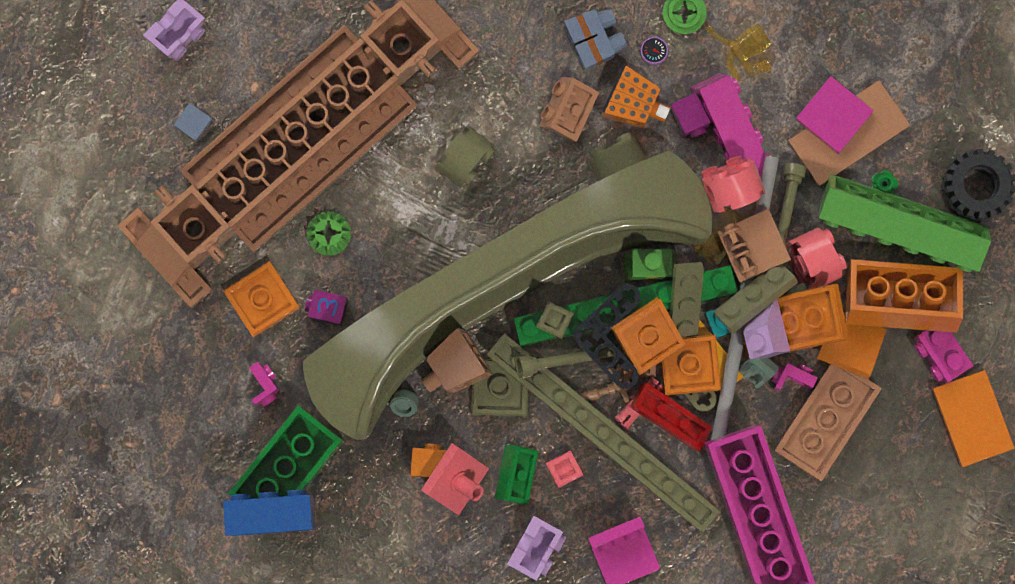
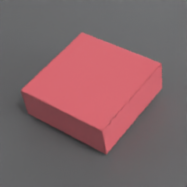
(564, 469)

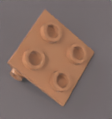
(754, 245)

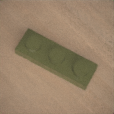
(686, 297)
(755, 297)

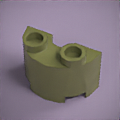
(464, 156)
(616, 157)

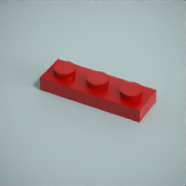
(671, 417)

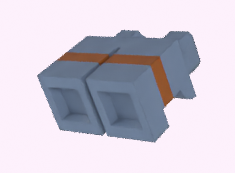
(590, 39)

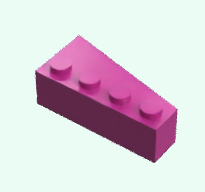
(731, 119)

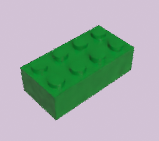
(290, 457)

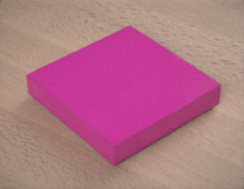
(834, 115)

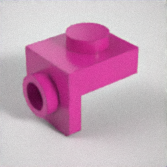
(800, 375)
(265, 377)

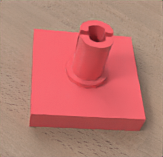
(456, 480)

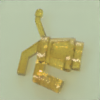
(746, 45)

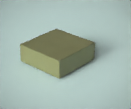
(554, 320)

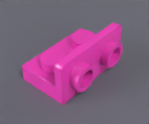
(943, 354)

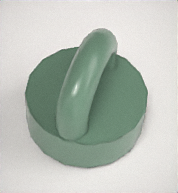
(404, 402)

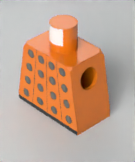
(634, 100)

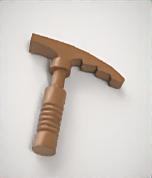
(595, 394)

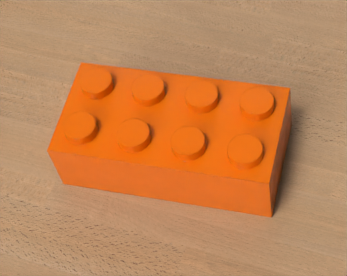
(904, 296)

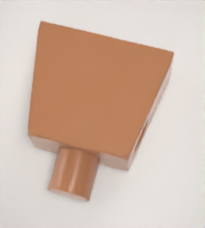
(456, 364)

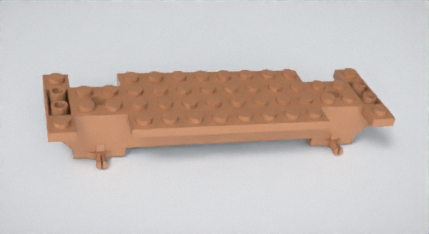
(280, 158)

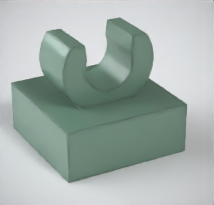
(758, 370)

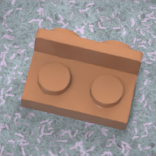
(568, 108)

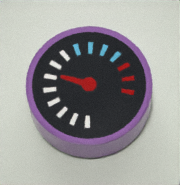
(654, 51)

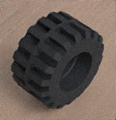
(991, 166)

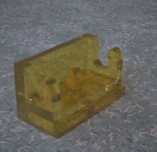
(713, 248)

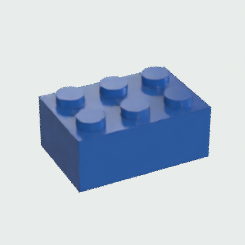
(269, 513)

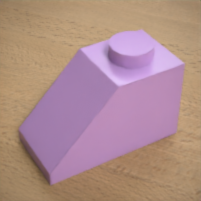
(766, 334)

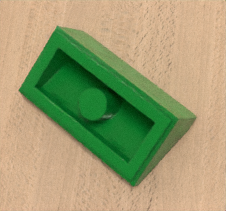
(516, 474)

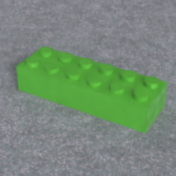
(904, 223)

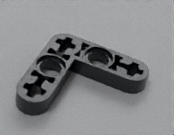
(601, 329)

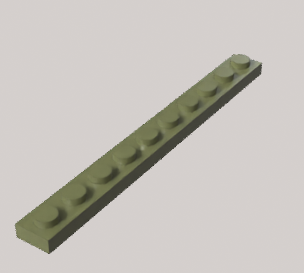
(607, 437)

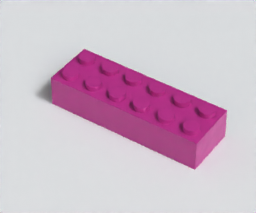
(758, 508)

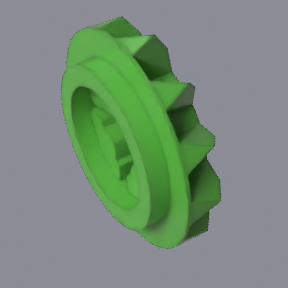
(675, 21)
(338, 242)

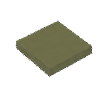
(499, 394)

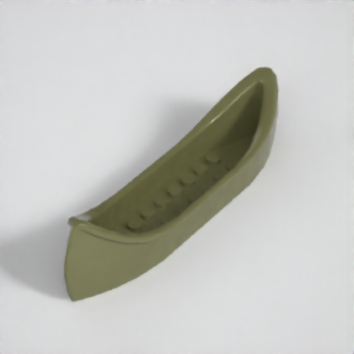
(633, 208)

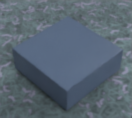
(193, 122)

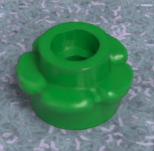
(887, 176)

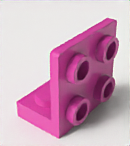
(624, 552)

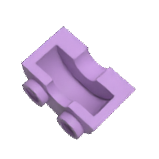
(176, 30)
(535, 548)

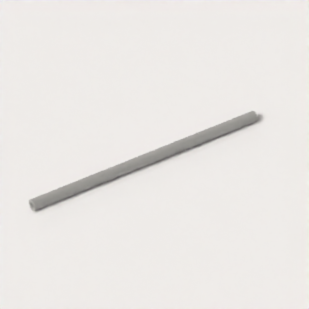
(737, 338)

